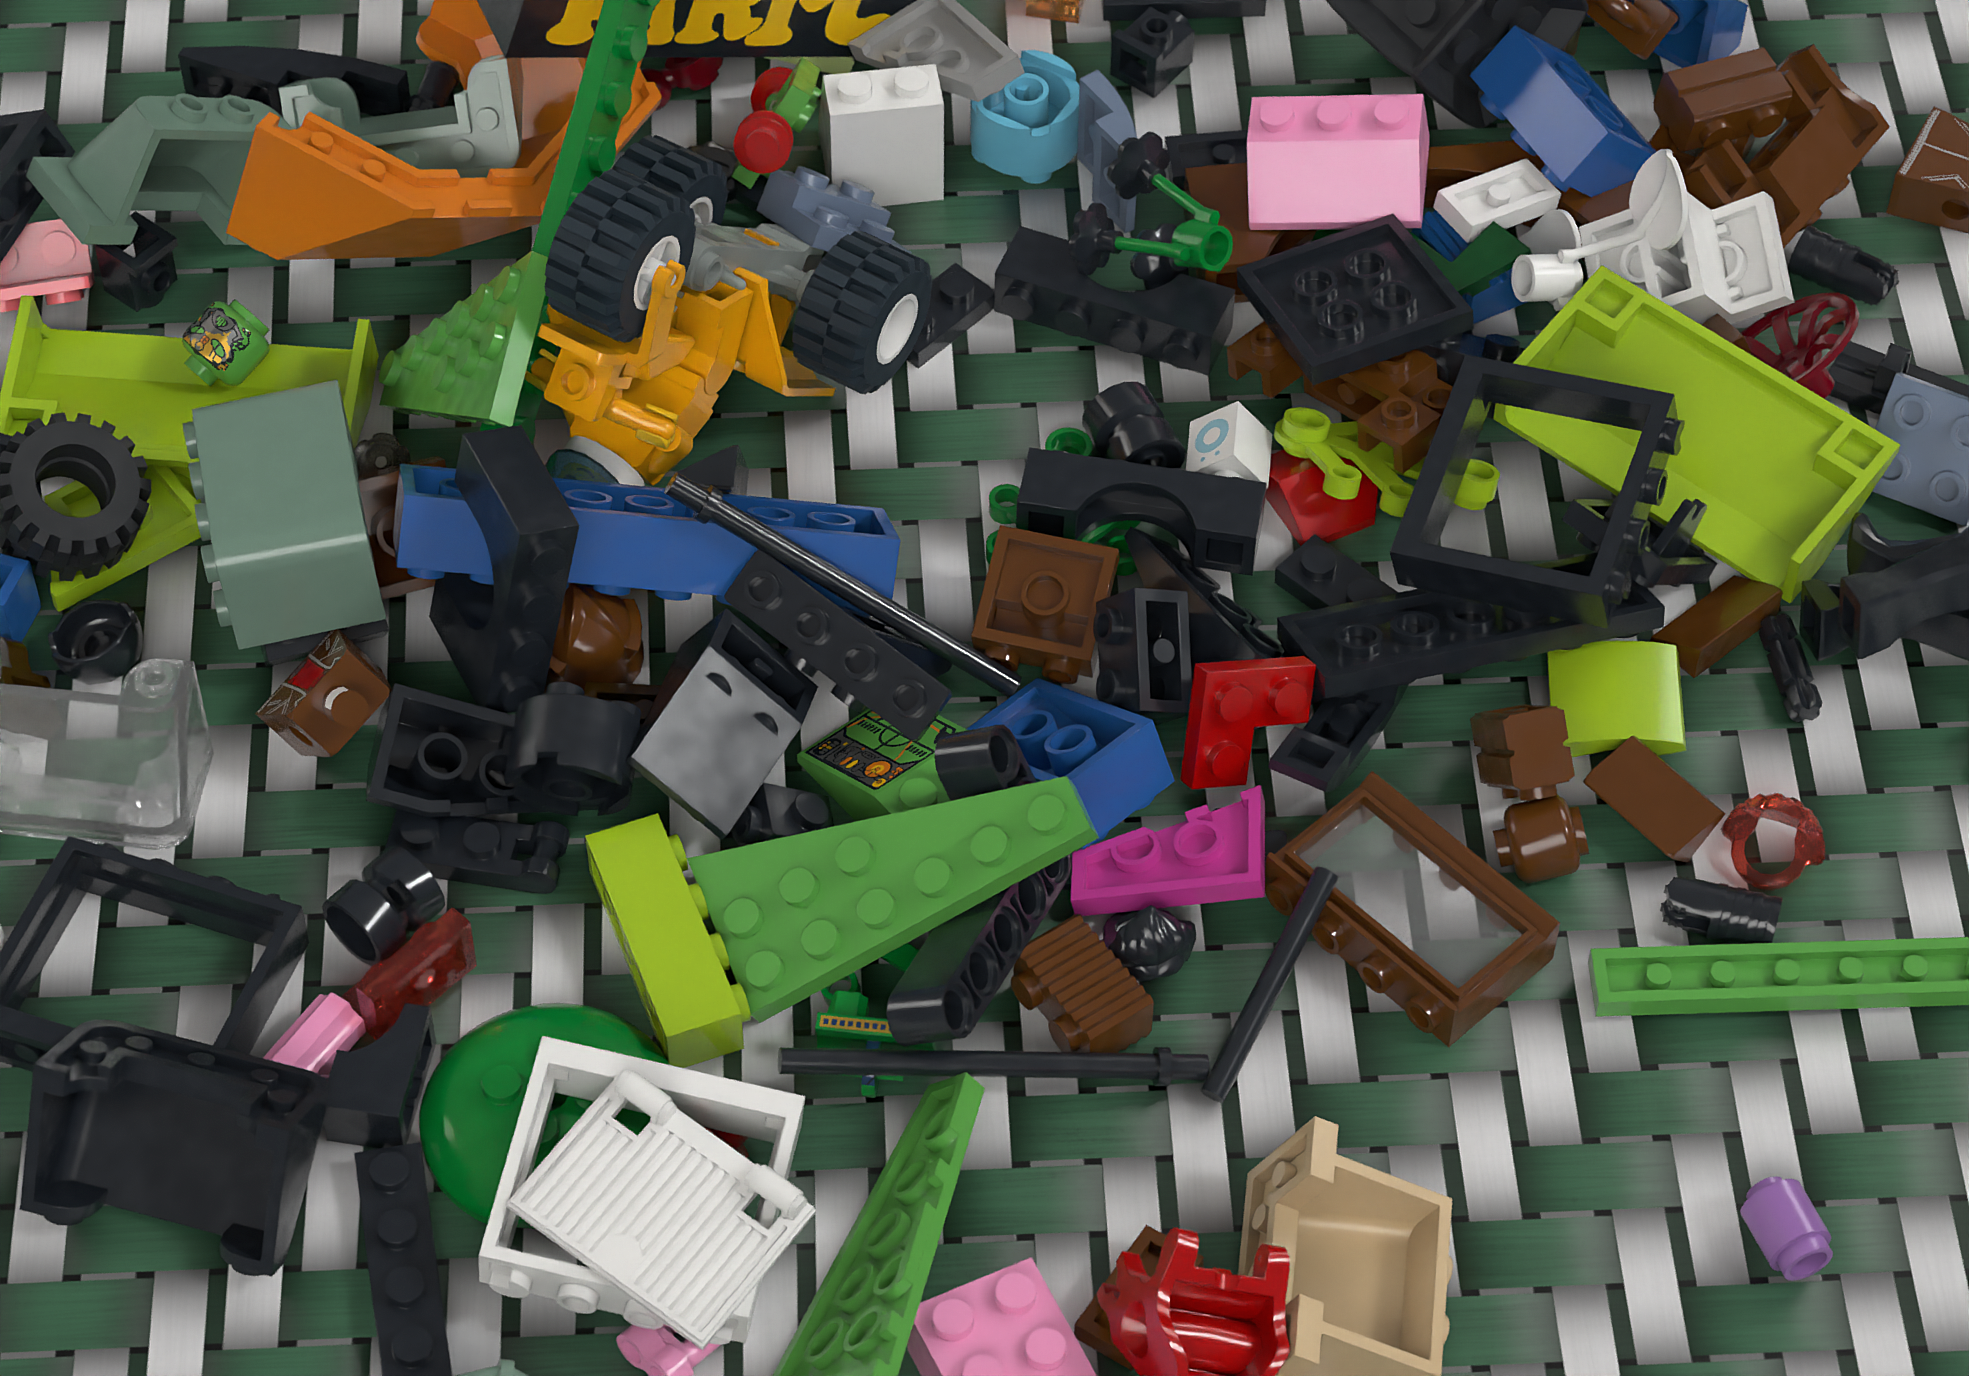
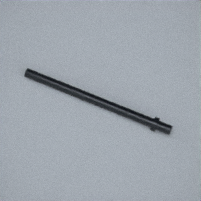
(710, 506)
(1159, 1065)

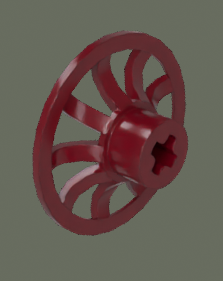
(1803, 360)

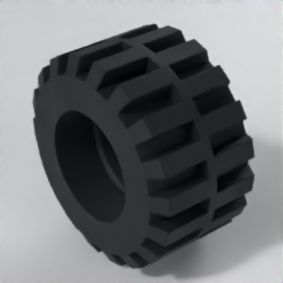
(95, 460)

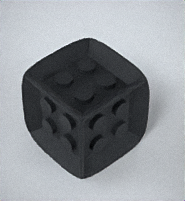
(1449, 39)

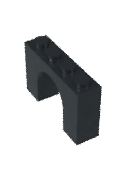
(507, 630)

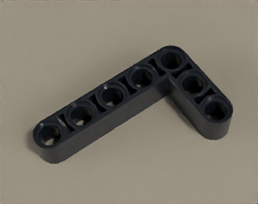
(974, 951)

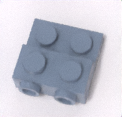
(820, 211)

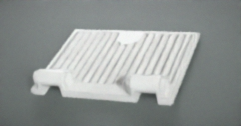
(661, 1209)

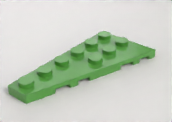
(474, 355)
(849, 893)
(879, 1275)

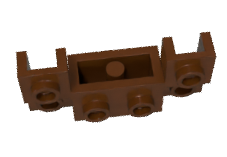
(1805, 159)
(1390, 400)

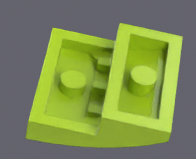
(1617, 693)

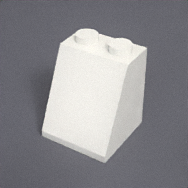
(885, 132)

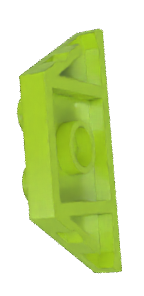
(166, 528)

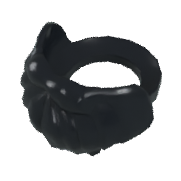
(1150, 943)

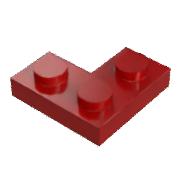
(1229, 703)

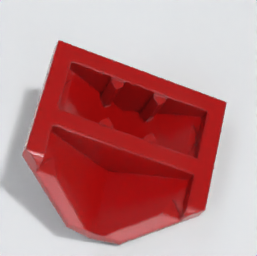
(1307, 510)

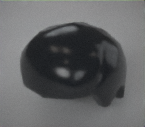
(97, 641)

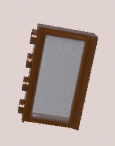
(1414, 910)

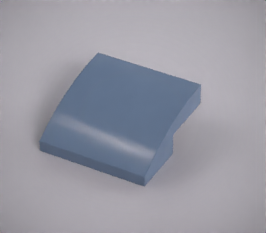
(1101, 130)

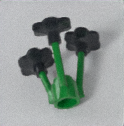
(1162, 251)

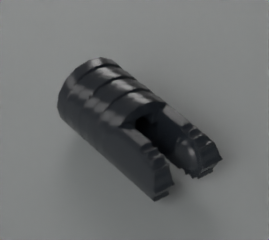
(1841, 267)
(1721, 911)

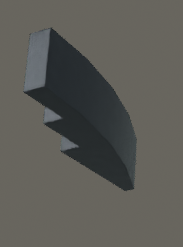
(261, 71)

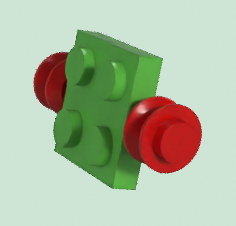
(780, 102)

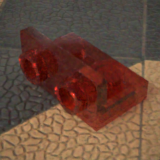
(414, 974)

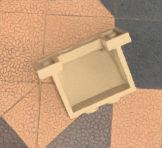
(1362, 1259)

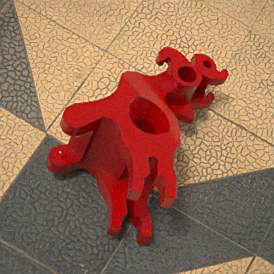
(1199, 1317)

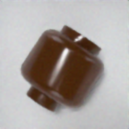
(1541, 839)

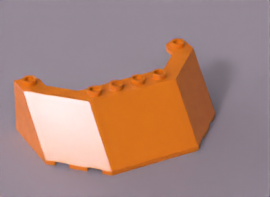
(343, 198)

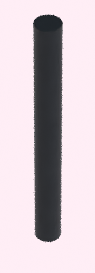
(1269, 984)

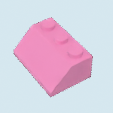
(1336, 161)

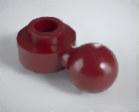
(683, 73)

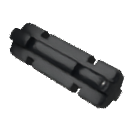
(1790, 667)

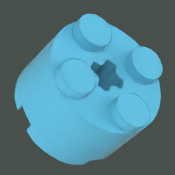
(1030, 122)

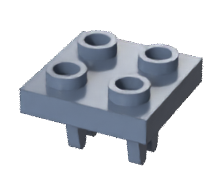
(1933, 450)

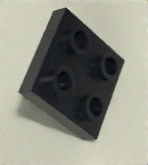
(1668, 554)

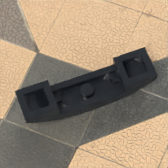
(1336, 737)

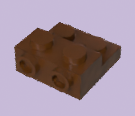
(1043, 603)

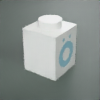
(1230, 445)

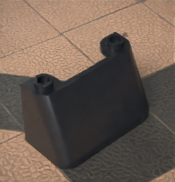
(174, 1137)

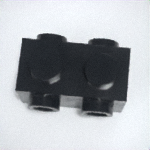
(1145, 653)

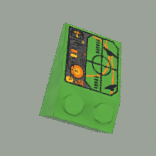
(876, 767)

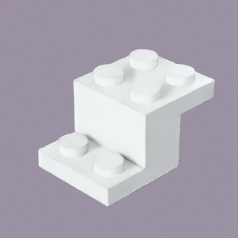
(1722, 264)

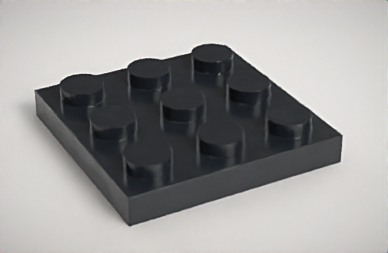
(1354, 299)

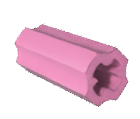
(317, 1035)

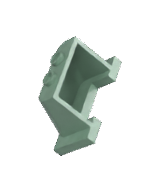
(154, 158)

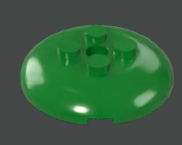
(481, 1087)

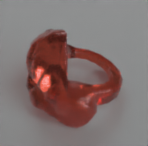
(1808, 839)

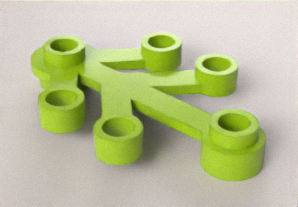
(1312, 435)

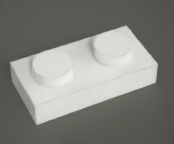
(1502, 196)

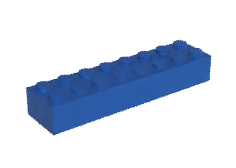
(642, 537)

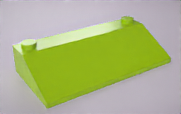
(149, 390)
(1755, 445)

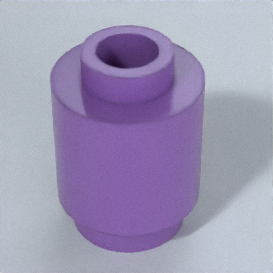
(1787, 1227)

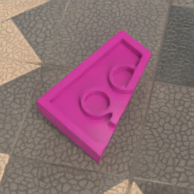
(1190, 863)

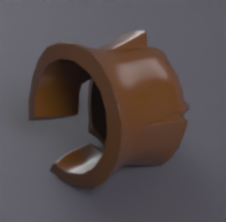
(596, 639)

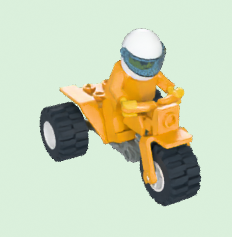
(668, 302)

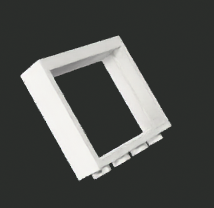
(585, 1074)

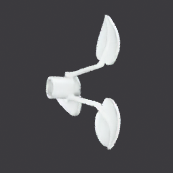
(1553, 269)

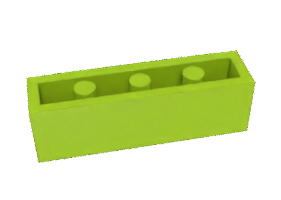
(666, 941)

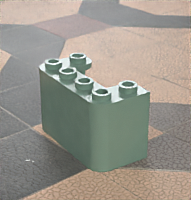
(282, 515)

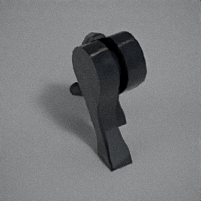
(1890, 594)

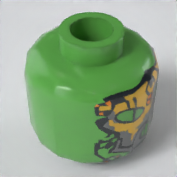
(225, 343)

